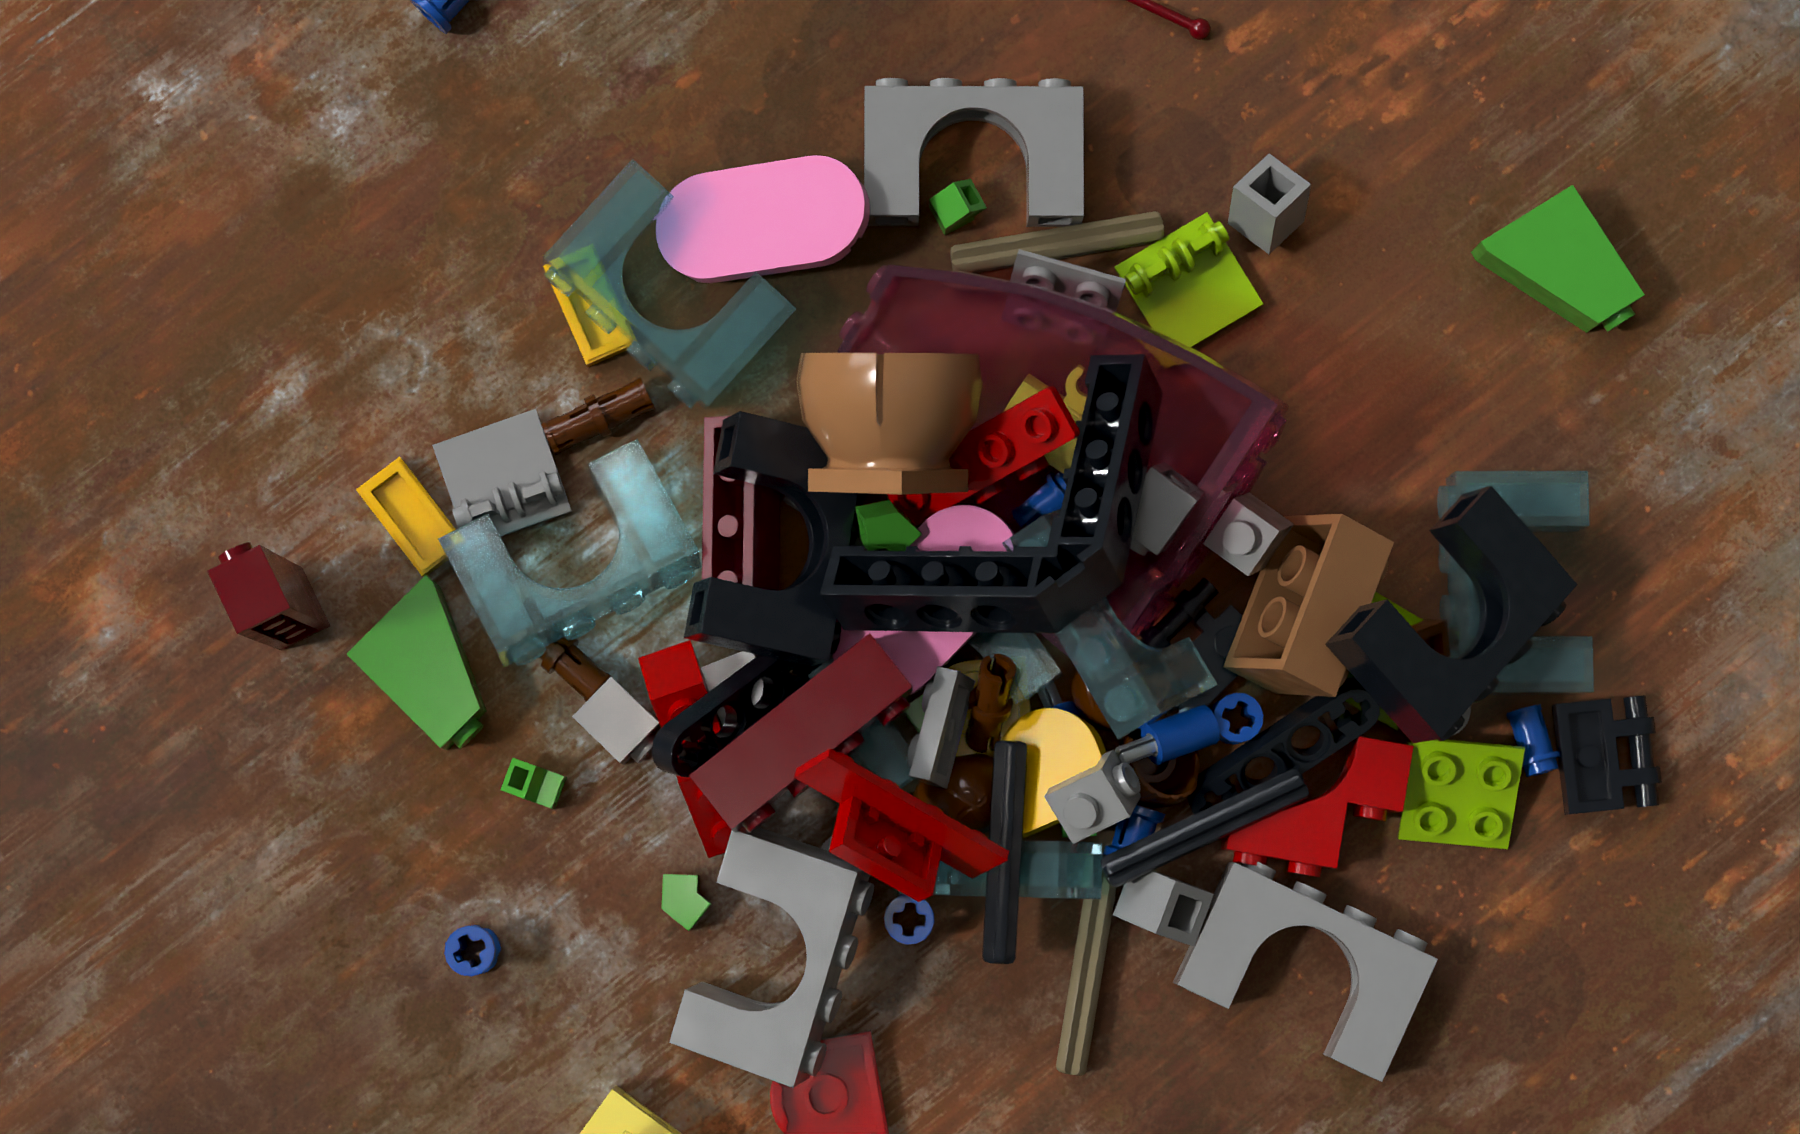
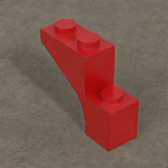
(673, 685)
(1312, 831)

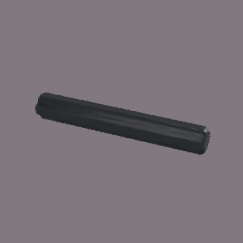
(1204, 828)
(1006, 831)

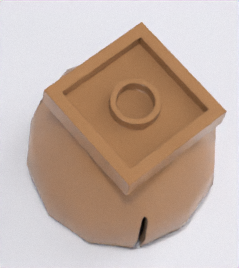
(889, 419)

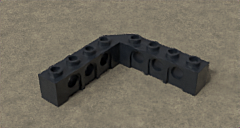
(1032, 585)

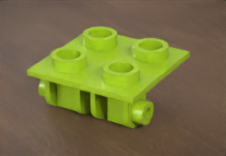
(1190, 282)
(1461, 793)

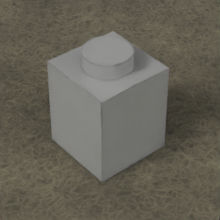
(1269, 203)
(1248, 534)
(618, 722)
(1164, 906)

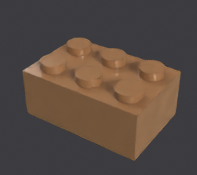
(1302, 599)

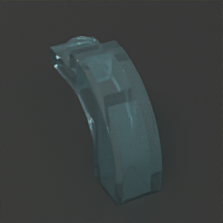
(1047, 871)

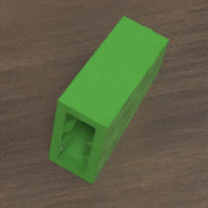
(1563, 263)
(424, 667)

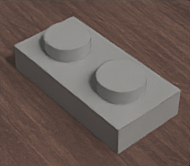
(945, 709)

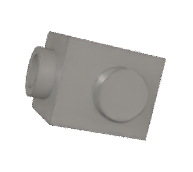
(1095, 797)

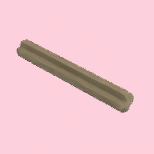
(1059, 242)
(1085, 982)

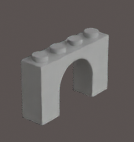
(1040, 119)
(824, 901)
(1384, 969)

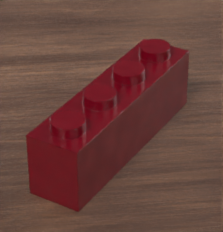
(738, 523)
(267, 596)
(818, 716)

